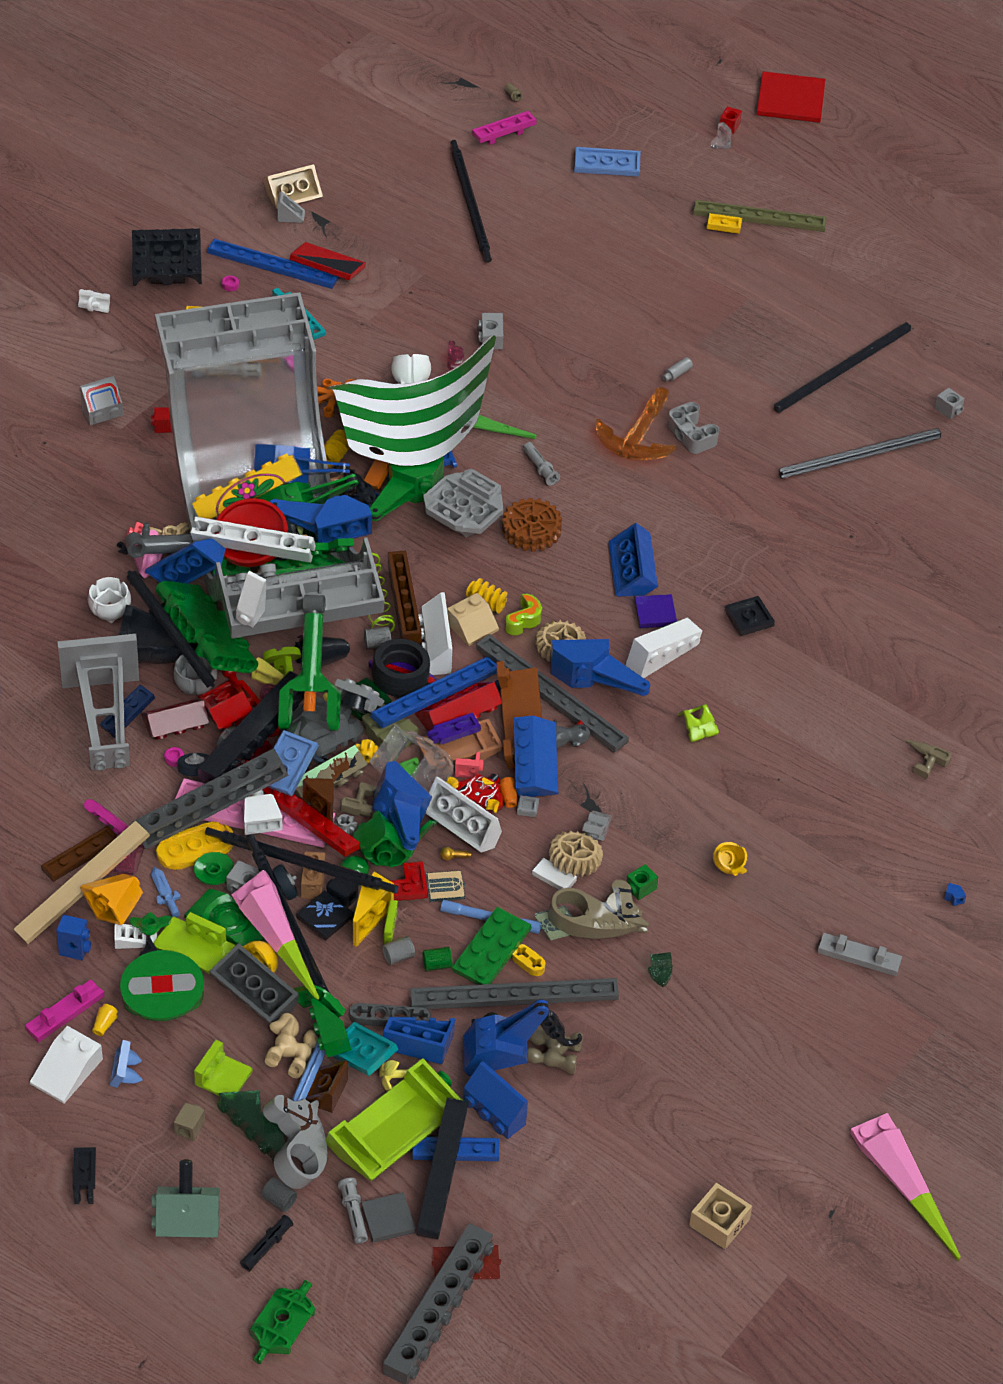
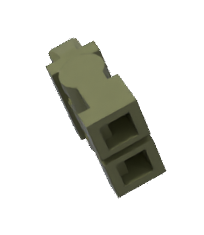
(379, 734)

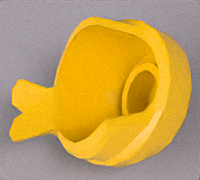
(730, 858)

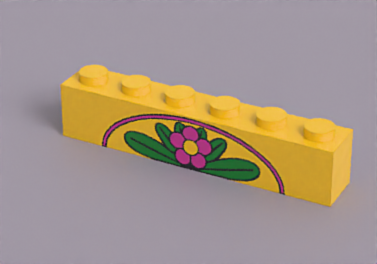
(251, 486)

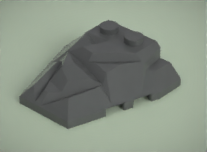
(315, 728)

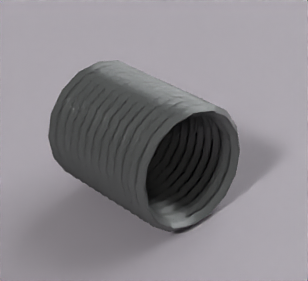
(279, 1194)

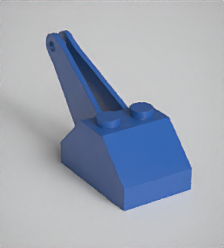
(588, 661)
(401, 802)

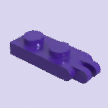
(454, 729)

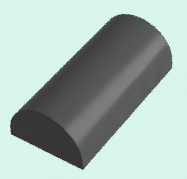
(255, 984)

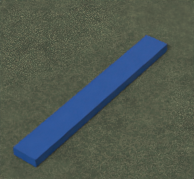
(271, 263)
(434, 692)

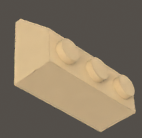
(298, 184)

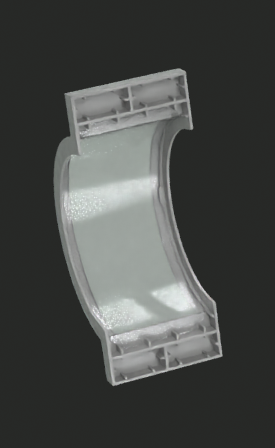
(245, 380)

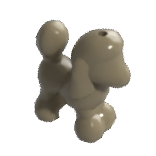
(553, 1056)

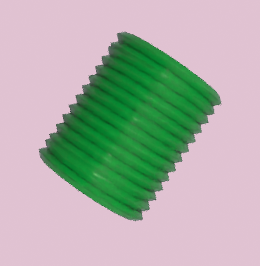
(437, 959)

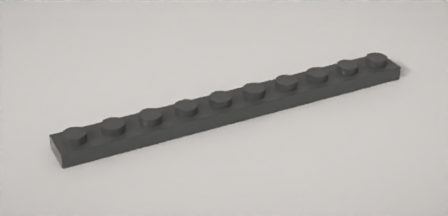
(556, 695)
(514, 993)

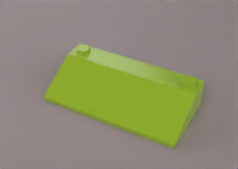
(392, 1122)

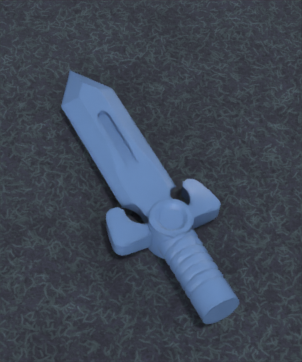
(165, 891)

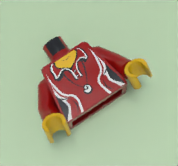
(481, 790)

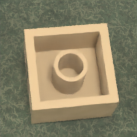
(720, 1215)

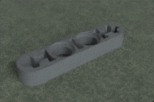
(388, 1010)

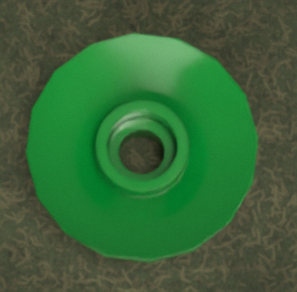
(213, 862)

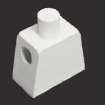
(261, 814)

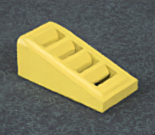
(266, 673)

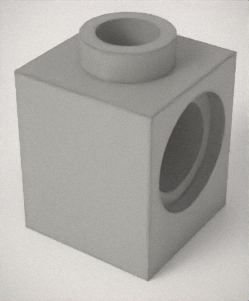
(949, 403)

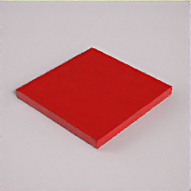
(791, 97)

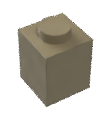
(189, 1121)

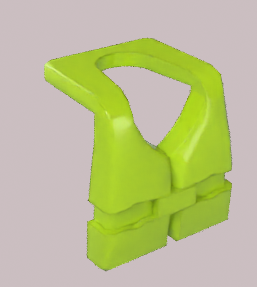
(699, 727)

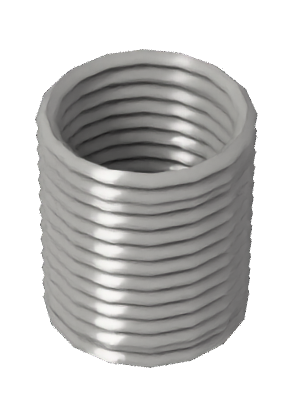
(375, 637)
(398, 950)

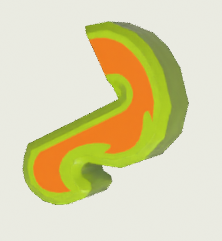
(527, 617)

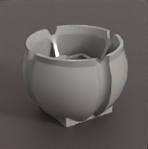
(183, 671)

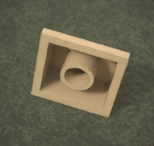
(472, 619)

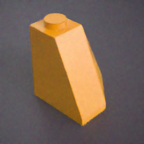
(113, 897)

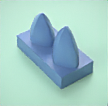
(120, 1072)

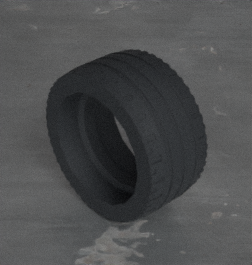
(400, 651)

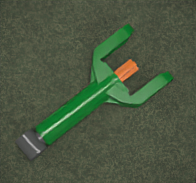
(311, 678)

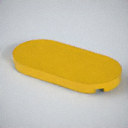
(190, 844)

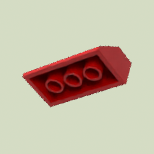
(473, 699)

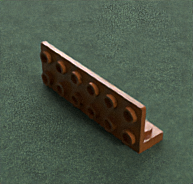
(519, 698)

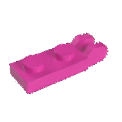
(105, 816)

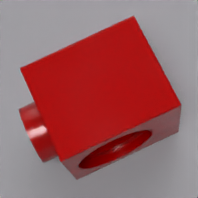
(731, 118)

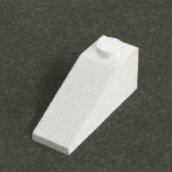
(252, 600)

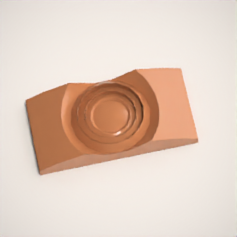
(484, 741)

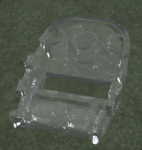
(434, 764)

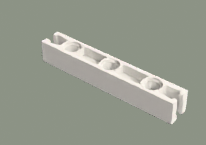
(267, 541)

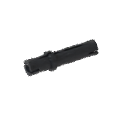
(272, 1236)

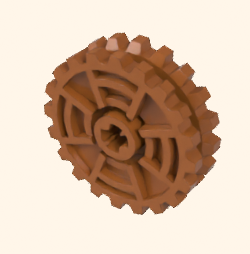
(532, 524)

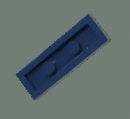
(133, 706)

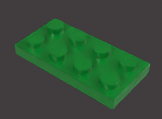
(491, 947)

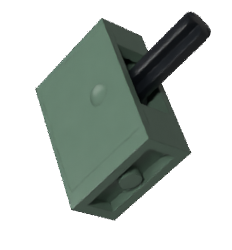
(186, 1209)

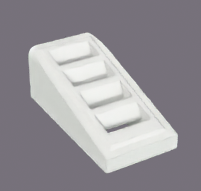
(127, 942)

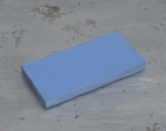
(607, 161)

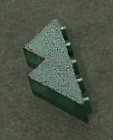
(246, 1113)

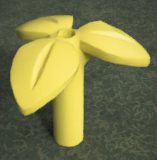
(389, 1071)

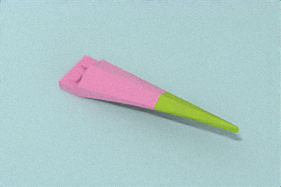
(263, 908)
(889, 1152)

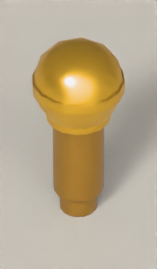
(448, 853)

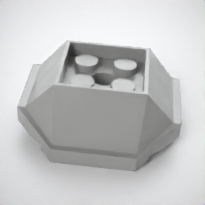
(465, 502)

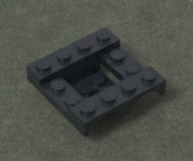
(166, 255)

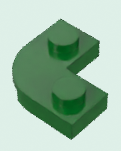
(336, 545)
(324, 998)

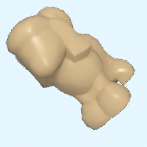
(286, 1045)

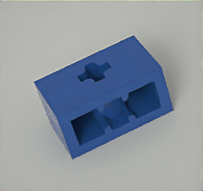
(73, 937)

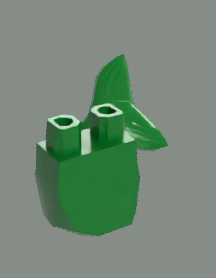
(382, 843)

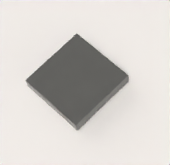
(388, 1217)

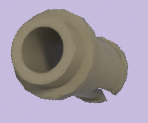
(516, 94)

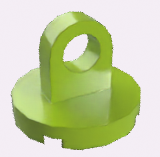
(283, 658)

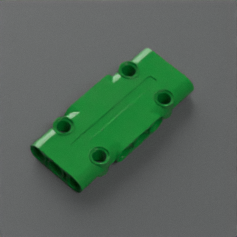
(207, 626)

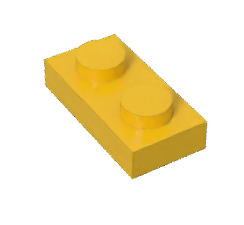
(724, 223)

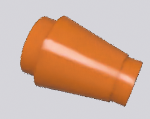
(509, 791)

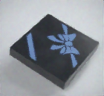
(325, 915)

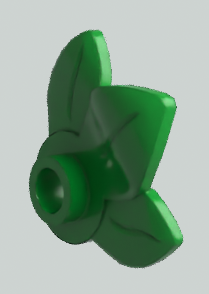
(150, 923)

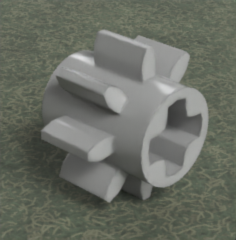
(346, 823)

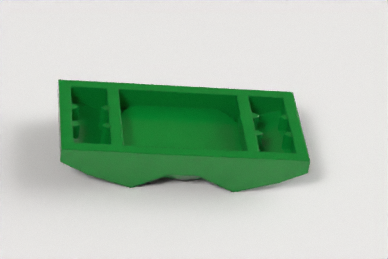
(224, 911)

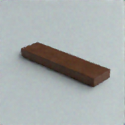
(78, 854)

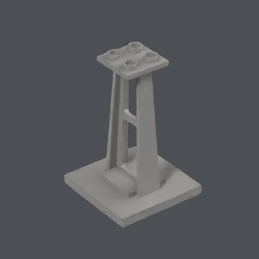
(97, 663)

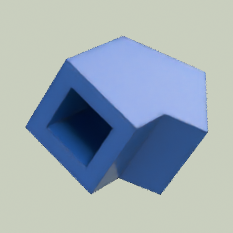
(955, 894)

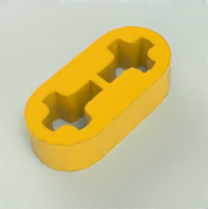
(531, 958)

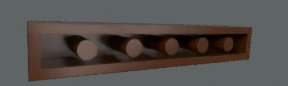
(404, 596)

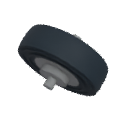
(189, 763)
(285, 881)

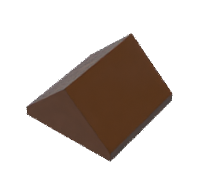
(319, 795)
(329, 1085)

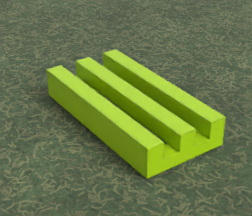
(390, 921)

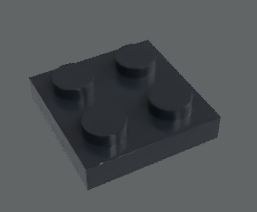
(749, 615)

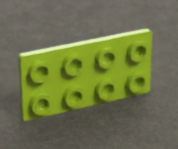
(197, 939)

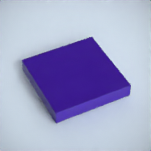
(655, 611)

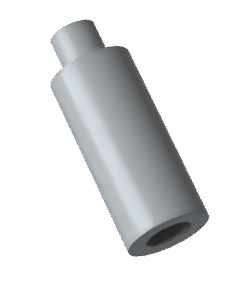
(677, 369)

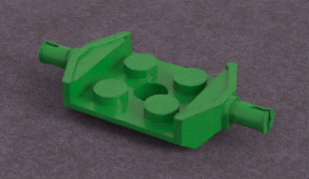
(276, 1335)

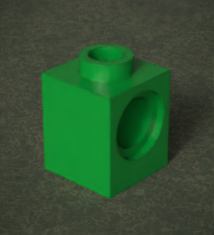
(642, 881)

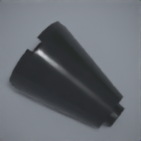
(332, 649)

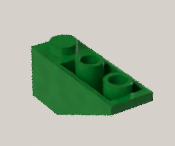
(331, 1029)

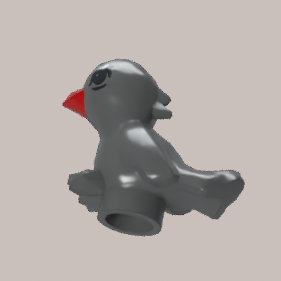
(577, 734)

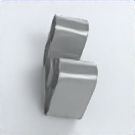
(682, 424)

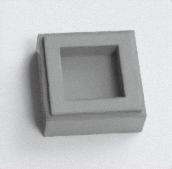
(528, 806)

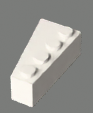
(662, 646)

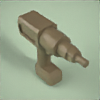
(932, 754)
(358, 806)

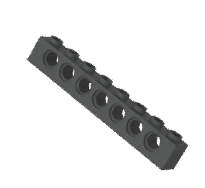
(212, 797)
(406, 1369)

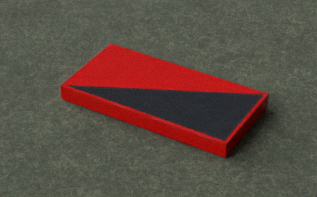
(327, 261)

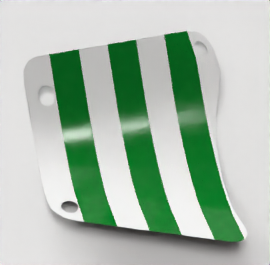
(415, 419)

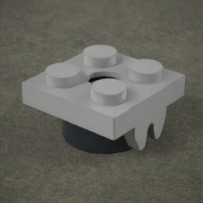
(358, 697)

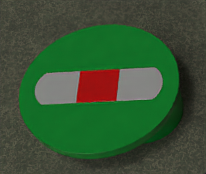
(162, 985)

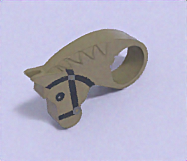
(599, 919)

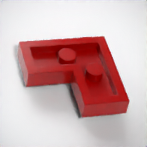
(414, 884)

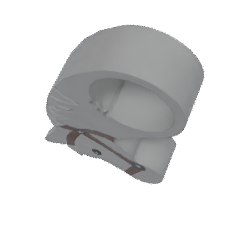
(305, 1139)

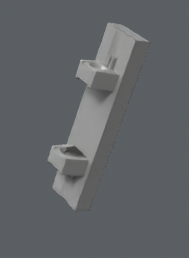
(860, 954)

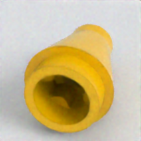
(105, 1017)

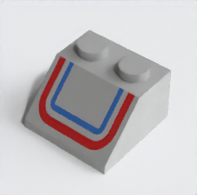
(101, 400)

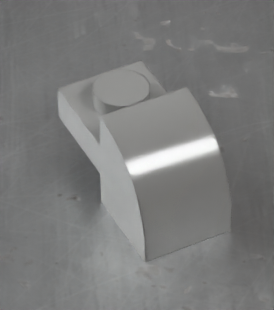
(597, 825)

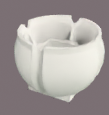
(411, 369)
(106, 591)

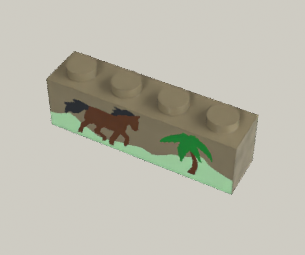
(340, 768)

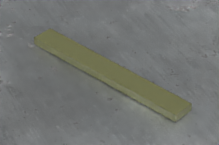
(761, 215)

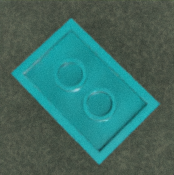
(368, 1049)

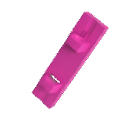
(503, 127)
(64, 1010)

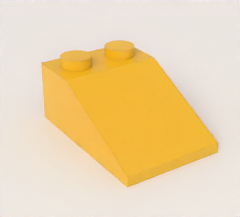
(370, 910)

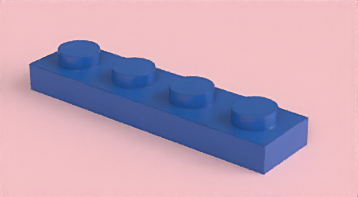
(469, 1150)

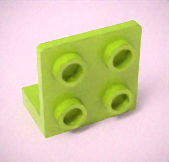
(219, 1072)

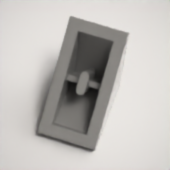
(289, 210)

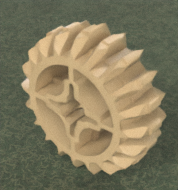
(556, 631)
(575, 853)

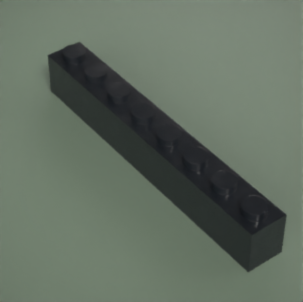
(248, 734)

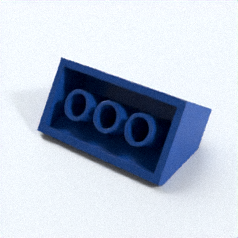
(188, 562)
(633, 562)
(535, 756)

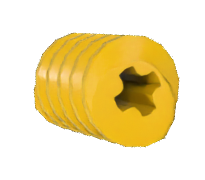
(336, 447)
(493, 597)

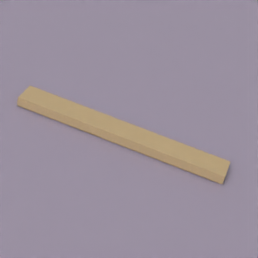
(71, 891)

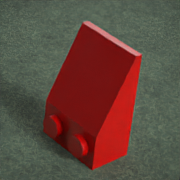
(226, 704)

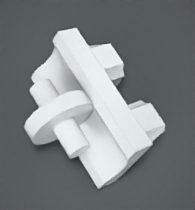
(94, 301)

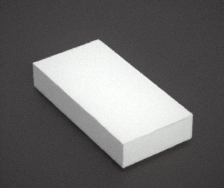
(552, 876)

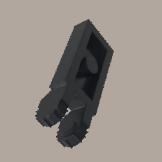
(84, 1173)

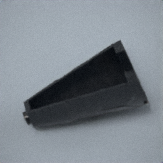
(152, 640)

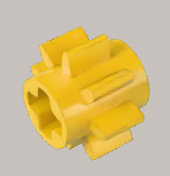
(367, 749)

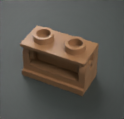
(312, 880)

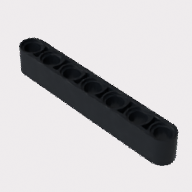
(442, 1168)

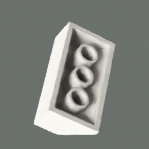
(437, 635)
(463, 816)

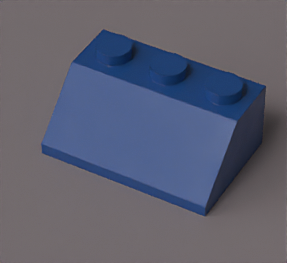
(496, 1101)

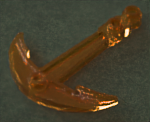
(630, 445)

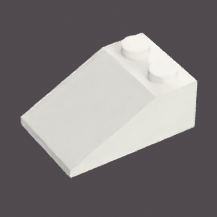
(67, 1064)

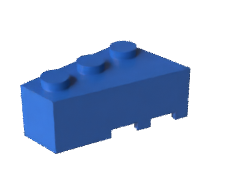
(421, 1038)

